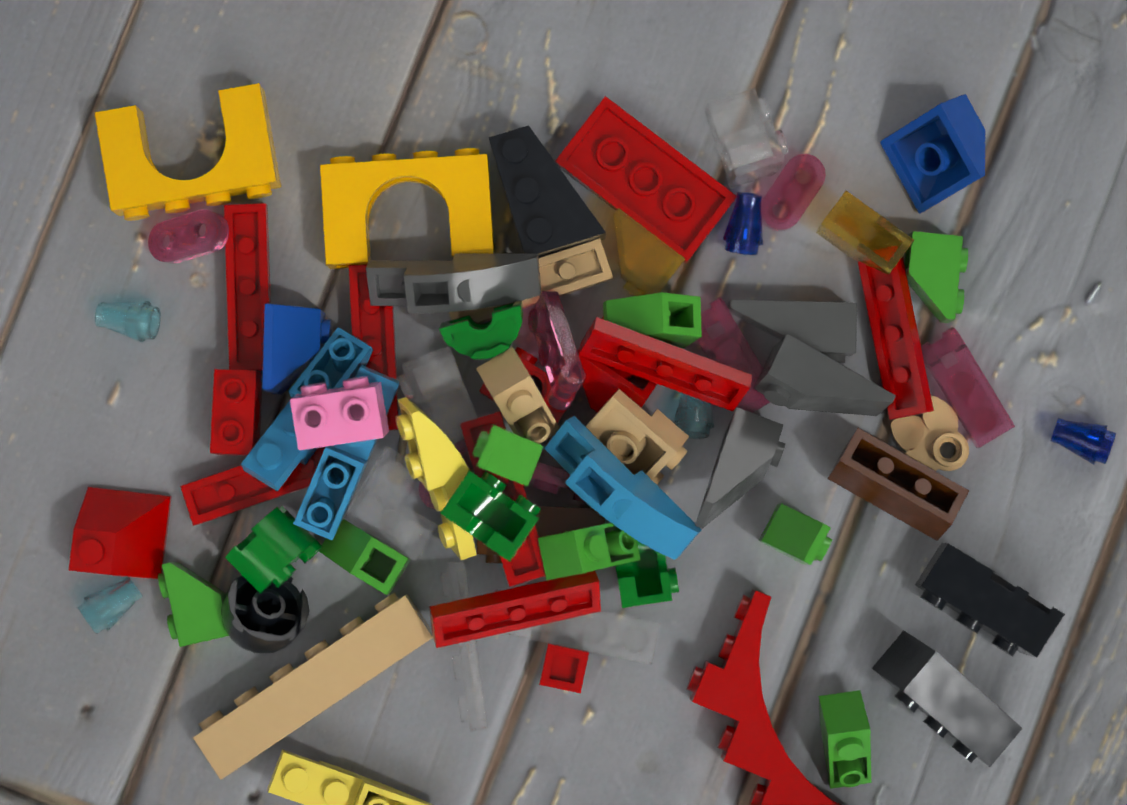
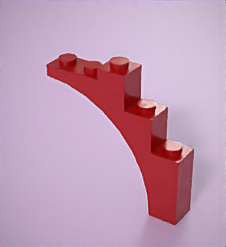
(737, 693)

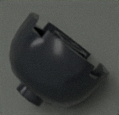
(265, 619)

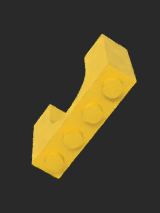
(244, 168)
(353, 187)

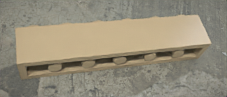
(313, 686)

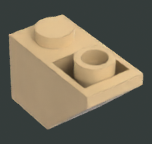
(518, 397)

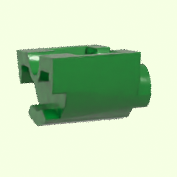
(484, 339)
(491, 515)
(272, 549)
(646, 579)

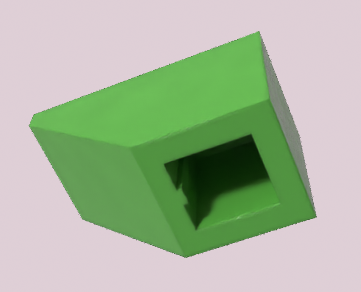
(934, 271)
(658, 315)
(508, 455)
(796, 535)
(586, 550)
(365, 557)
(193, 603)
(845, 739)

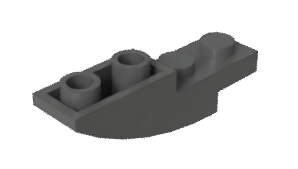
(455, 285)

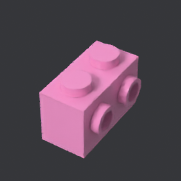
(339, 414)

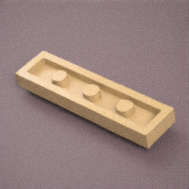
(561, 272)

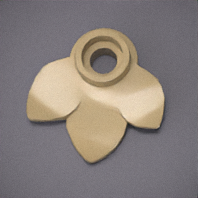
(924, 436)

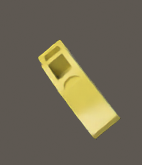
(438, 467)
(328, 784)

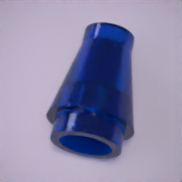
(744, 227)
(1086, 440)

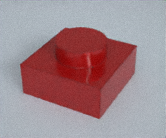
(564, 668)

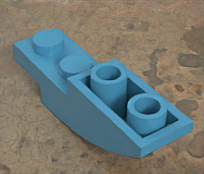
(277, 450)
(340, 473)
(622, 498)

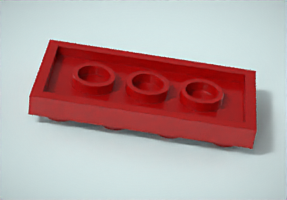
(645, 178)

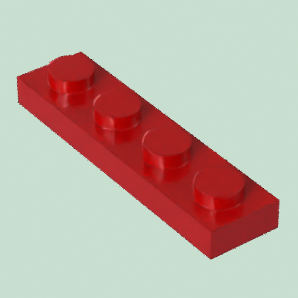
(247, 283)
(377, 329)
(896, 340)
(665, 364)
(238, 490)
(527, 561)
(515, 609)

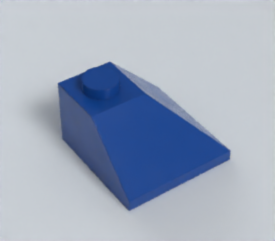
(938, 152)
(290, 343)

